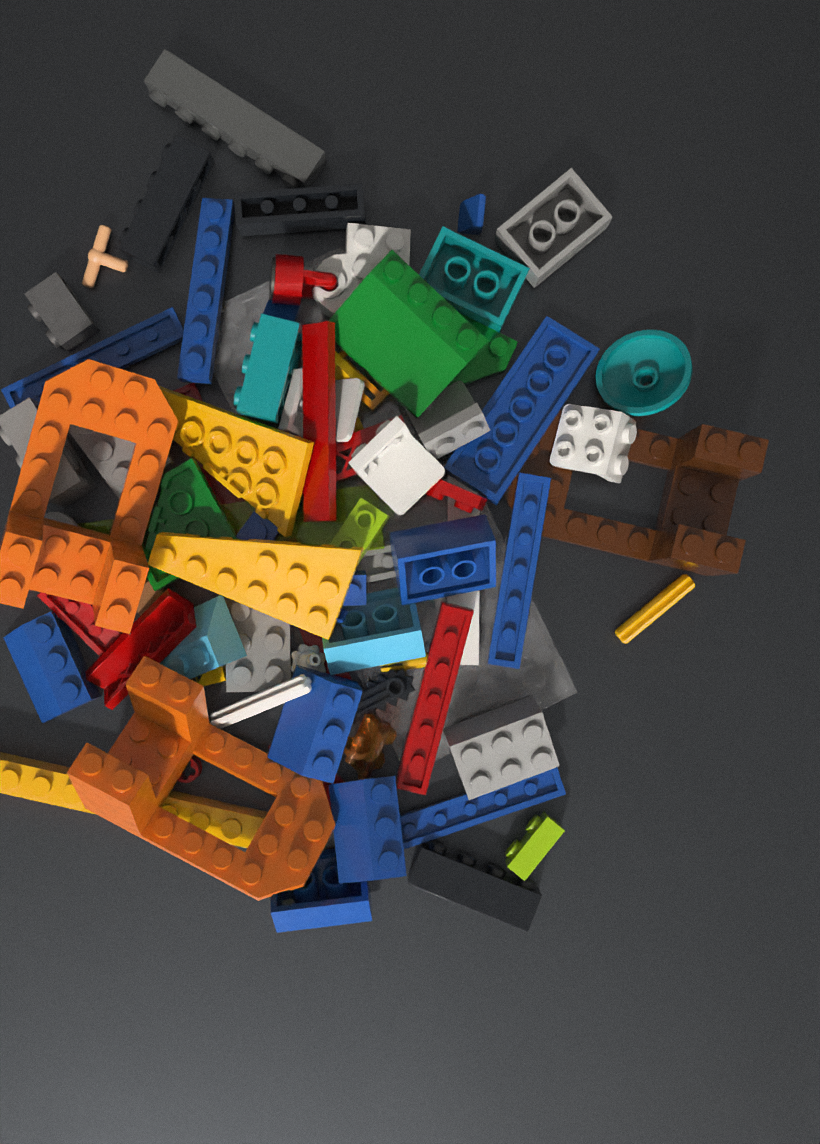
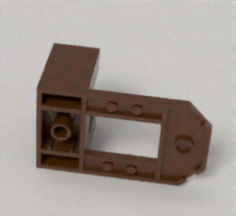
(693, 507)

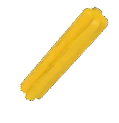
(655, 608)

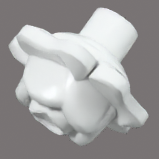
(308, 657)

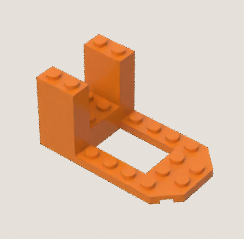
(69, 558)
(151, 755)

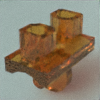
(365, 749)

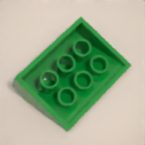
(405, 334)

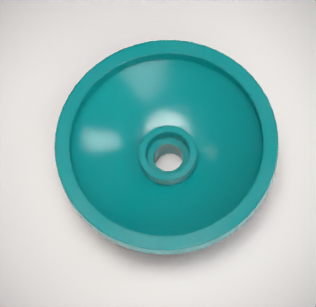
(640, 359)

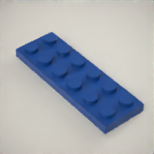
(522, 409)

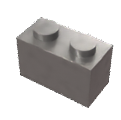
(61, 312)

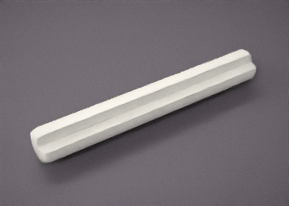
(261, 701)

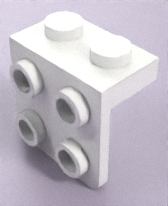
(348, 400)
(593, 441)
(396, 466)

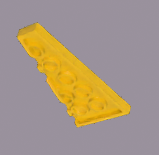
(245, 456)
(277, 578)

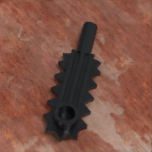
(386, 691)

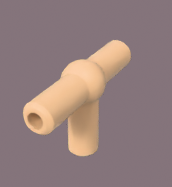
(98, 257)

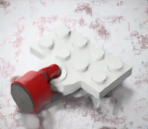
(338, 274)

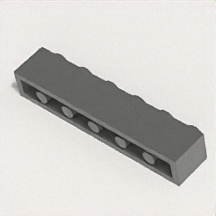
(234, 121)

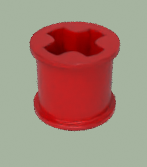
(195, 764)

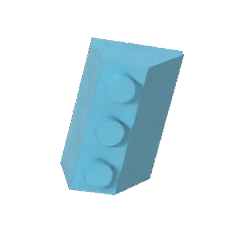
(375, 634)
(209, 644)

